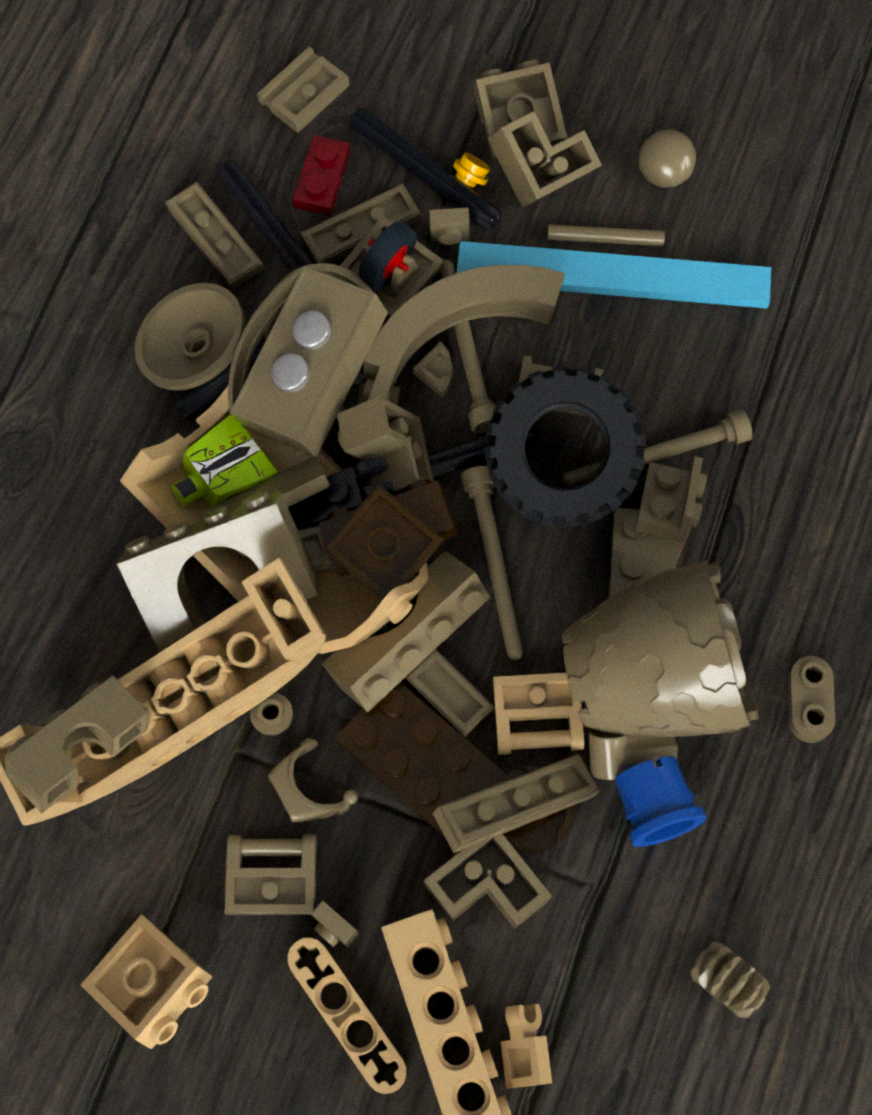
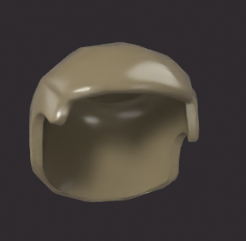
(667, 158)

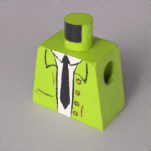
(222, 465)

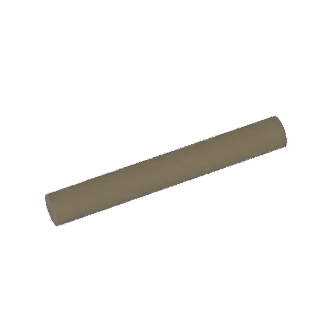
(606, 235)

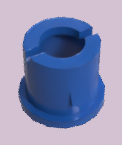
(658, 802)

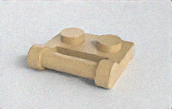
(536, 699)

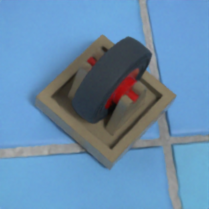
(393, 263)

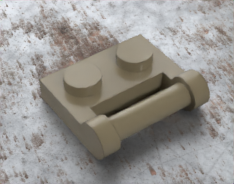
(270, 889)

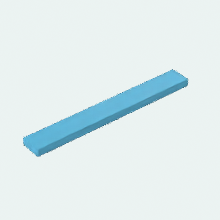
(633, 274)

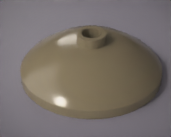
(189, 336)

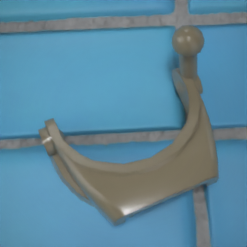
(295, 803)

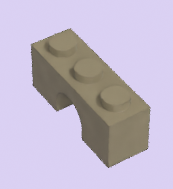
(102, 716)

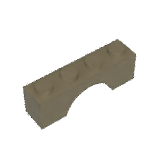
(383, 661)

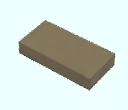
(449, 694)

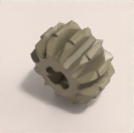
(730, 979)

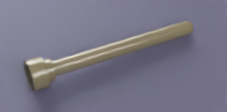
(482, 406)
(733, 428)
(479, 485)

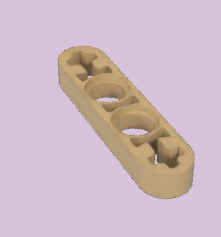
(342, 1018)

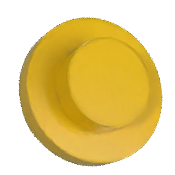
(471, 170)

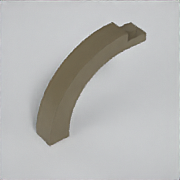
(462, 297)

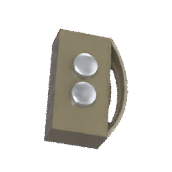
(306, 359)

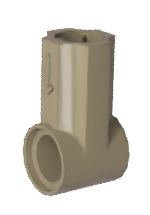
(618, 752)

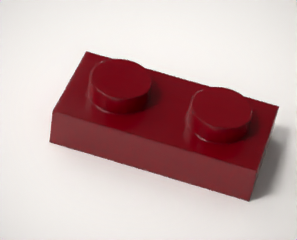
(322, 175)

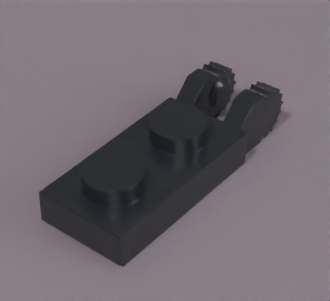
(344, 491)

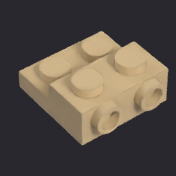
(147, 983)

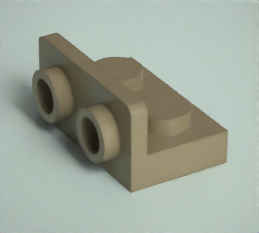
(669, 500)

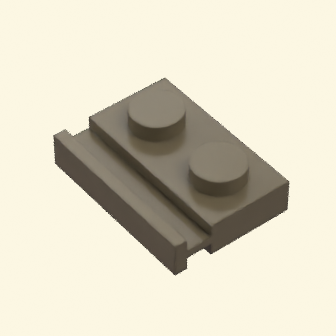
(303, 89)

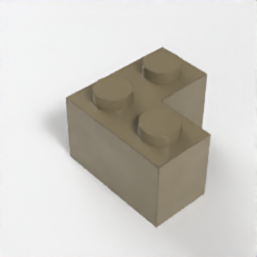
(536, 166)
(388, 432)
(493, 870)

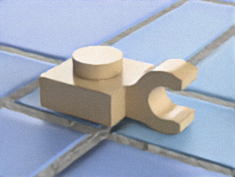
(525, 1055)

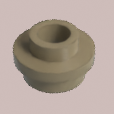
(276, 725)

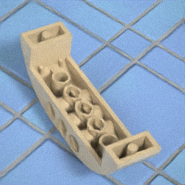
(194, 688)

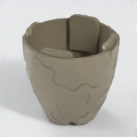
(661, 659)

